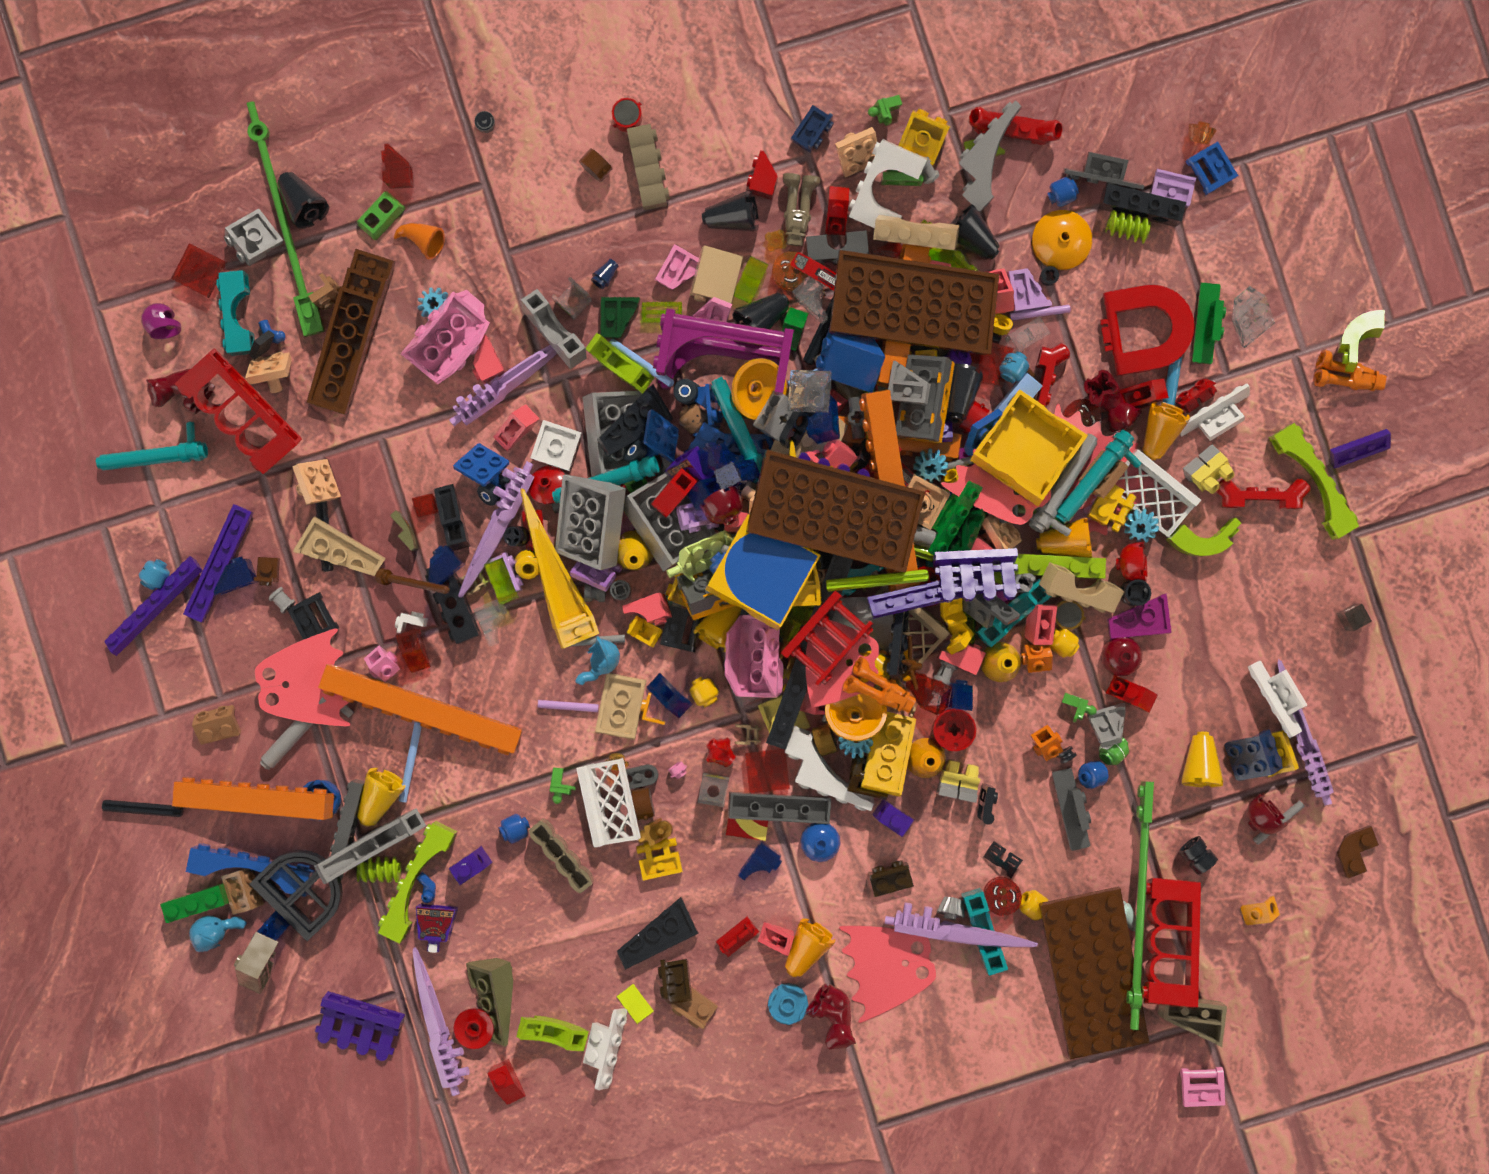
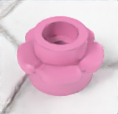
(678, 770)

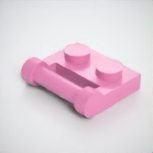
(1203, 1094)

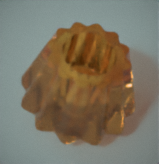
(1201, 132)

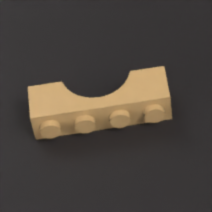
(929, 235)
(1101, 595)

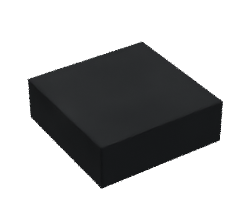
(261, 345)

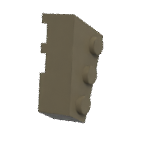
(254, 966)
(1205, 1021)

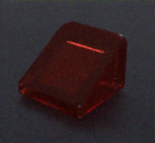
(425, 505)

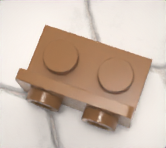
(240, 893)
(696, 1011)

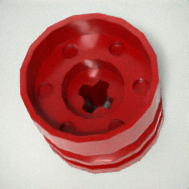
(963, 737)

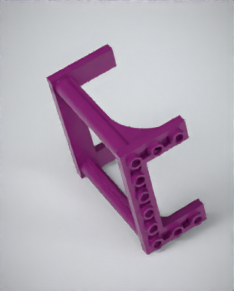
(693, 337)

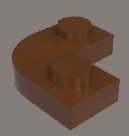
(1350, 849)

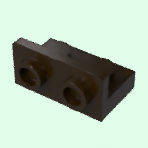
(890, 878)

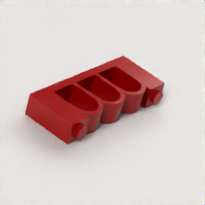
(262, 456)
(1165, 993)

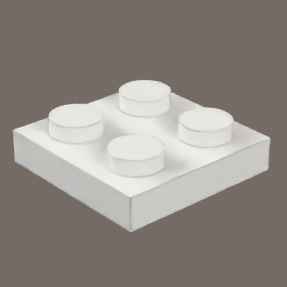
(556, 445)

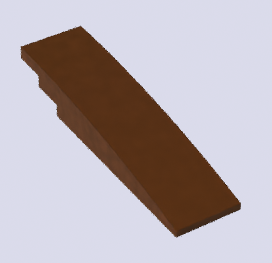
(350, 331)

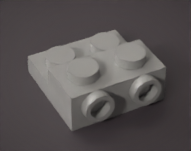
(252, 237)

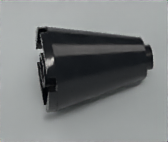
(302, 201)
(733, 213)
(975, 234)
(762, 312)
(963, 391)

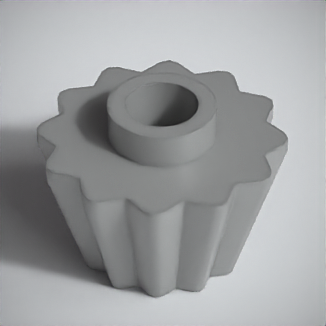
(951, 908)

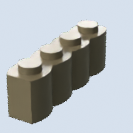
(647, 167)
(565, 860)

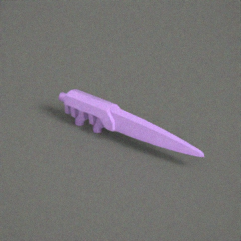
(499, 387)
(500, 520)
(1311, 756)
(948, 931)
(438, 1033)

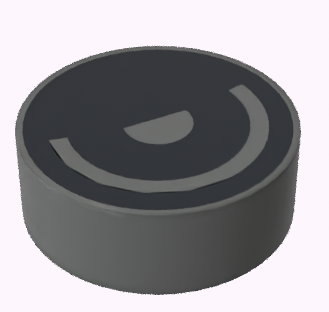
(484, 122)

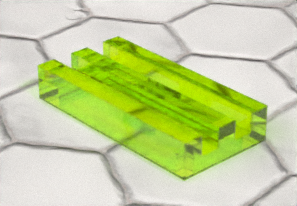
(658, 312)

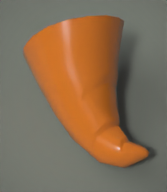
(426, 237)

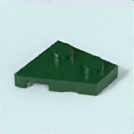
(616, 315)
(968, 531)

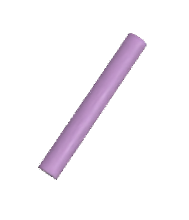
(1039, 312)
(568, 706)

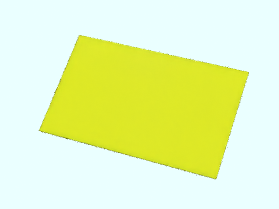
(635, 1003)

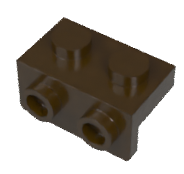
(675, 981)

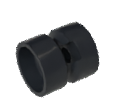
(1135, 592)
(1196, 852)

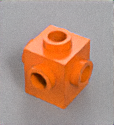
(1037, 658)
(1047, 743)

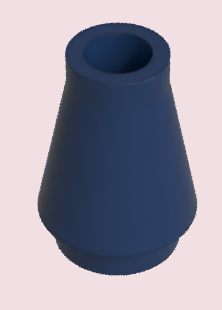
(604, 275)

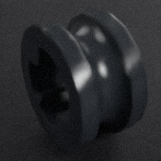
(1055, 275)
(1067, 755)

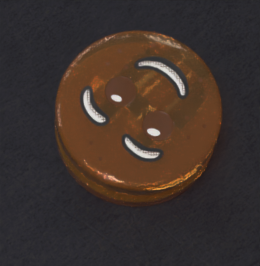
(784, 274)

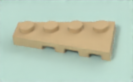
(331, 545)

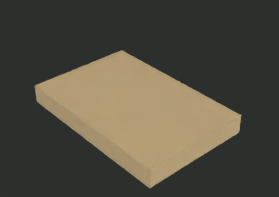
(620, 706)

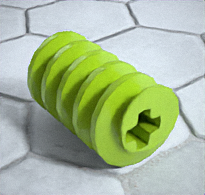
(1128, 226)
(380, 870)

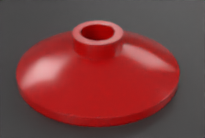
(543, 493)
(467, 1035)

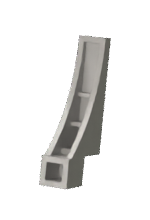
(980, 159)
(370, 845)

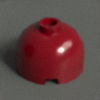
(723, 506)
(1121, 656)
(1264, 816)

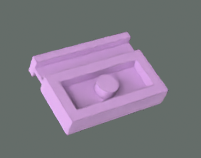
(1173, 186)

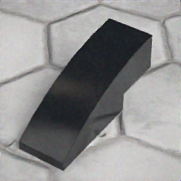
(451, 517)

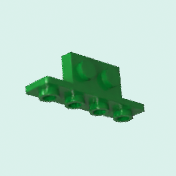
(1208, 323)
(953, 516)

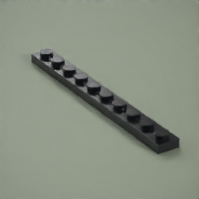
(797, 684)

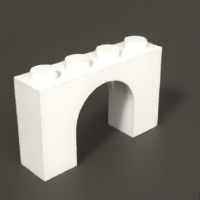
(887, 157)

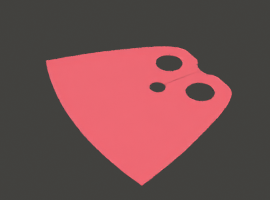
(832, 690)

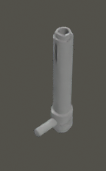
(1045, 515)
(289, 738)

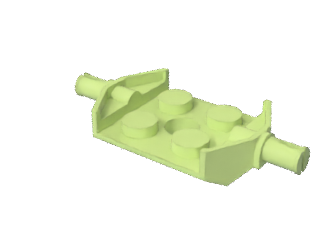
(692, 558)

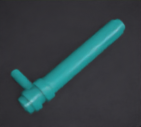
(735, 422)
(183, 452)
(1113, 452)
(634, 471)

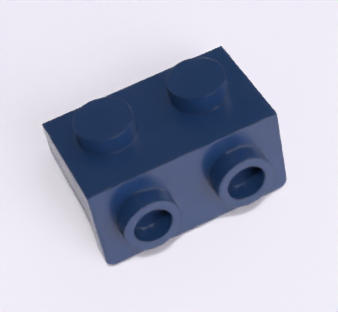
(812, 128)

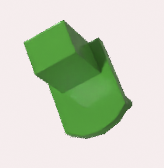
(883, 107)
(1080, 704)
(556, 785)

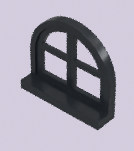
(285, 906)

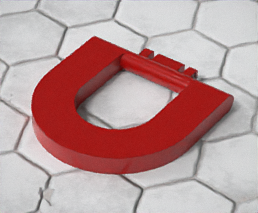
(1147, 297)

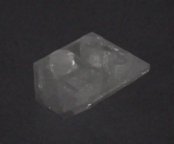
(1251, 315)
(809, 391)

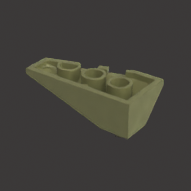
(494, 987)

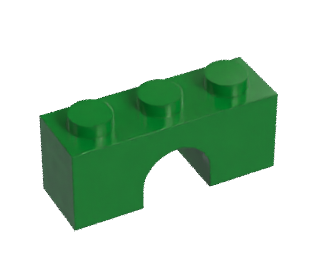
(194, 903)

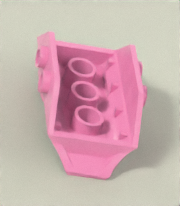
(448, 336)
(753, 659)

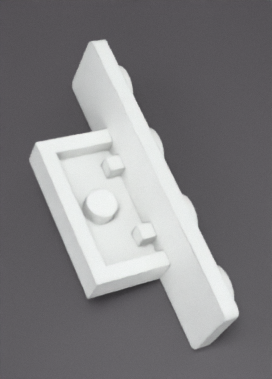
(1220, 415)
(1281, 695)
(604, 1046)

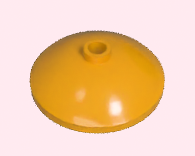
(1055, 251)
(761, 374)
(868, 724)

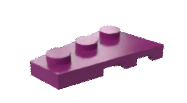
(1142, 620)

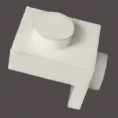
(415, 618)

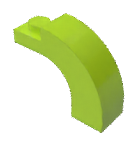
(619, 364)
(1190, 544)

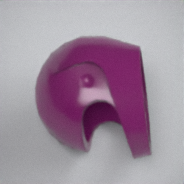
(156, 318)

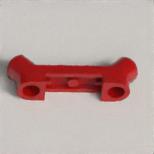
(1024, 128)
(1048, 360)
(1289, 499)

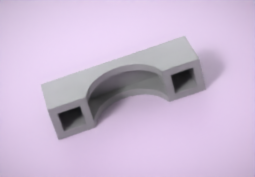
(543, 318)

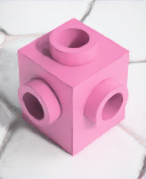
(382, 663)

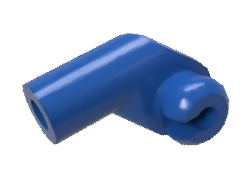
(279, 336)
(429, 887)

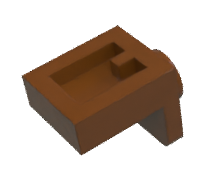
(267, 570)

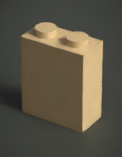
(715, 275)

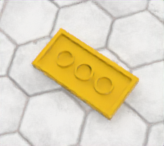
(889, 755)

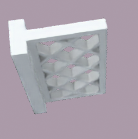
(1169, 483)
(596, 805)

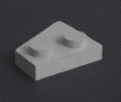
(907, 386)
(1109, 724)

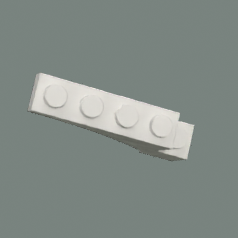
(818, 775)

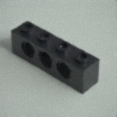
(1142, 204)
(470, 628)

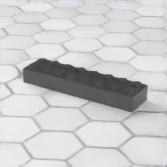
(779, 807)
(349, 819)

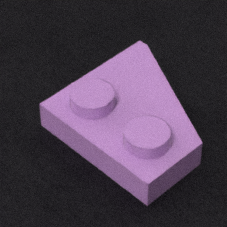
(1026, 291)

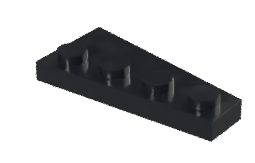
(632, 422)
(897, 648)
(662, 933)

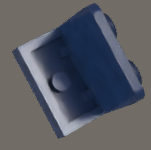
(1254, 756)

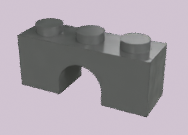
(820, 251)

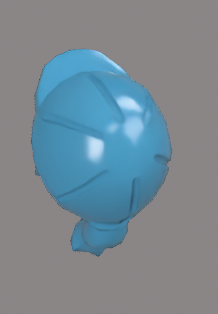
(603, 660)
(210, 930)

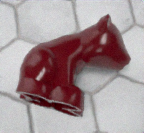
(163, 389)
(1105, 393)
(835, 1006)

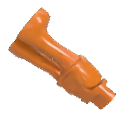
(1361, 379)
(890, 693)

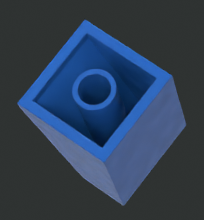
(851, 360)

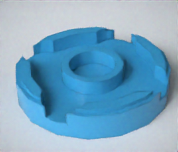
(787, 1003)

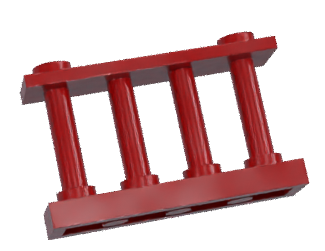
(820, 618)

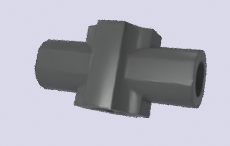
(856, 428)

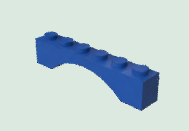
(206, 860)

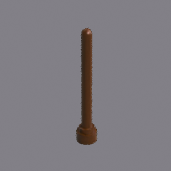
(386, 577)

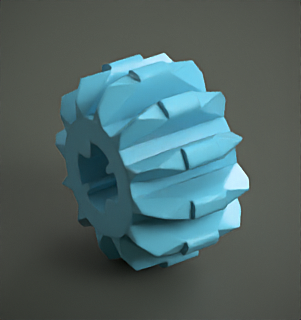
(437, 296)
(928, 459)
(1147, 520)
(855, 748)

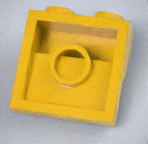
(924, 135)

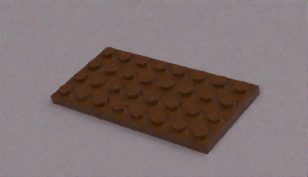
(914, 303)
(835, 511)
(1092, 971)

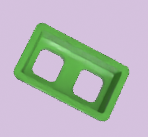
(386, 219)

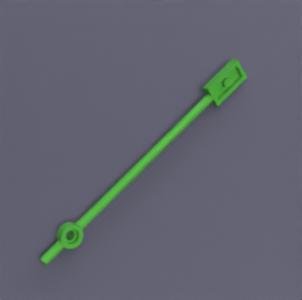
(307, 311)
(1144, 813)

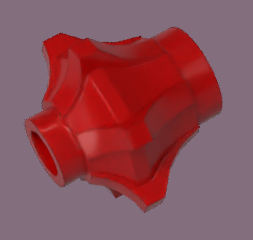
(720, 752)

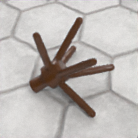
(911, 664)

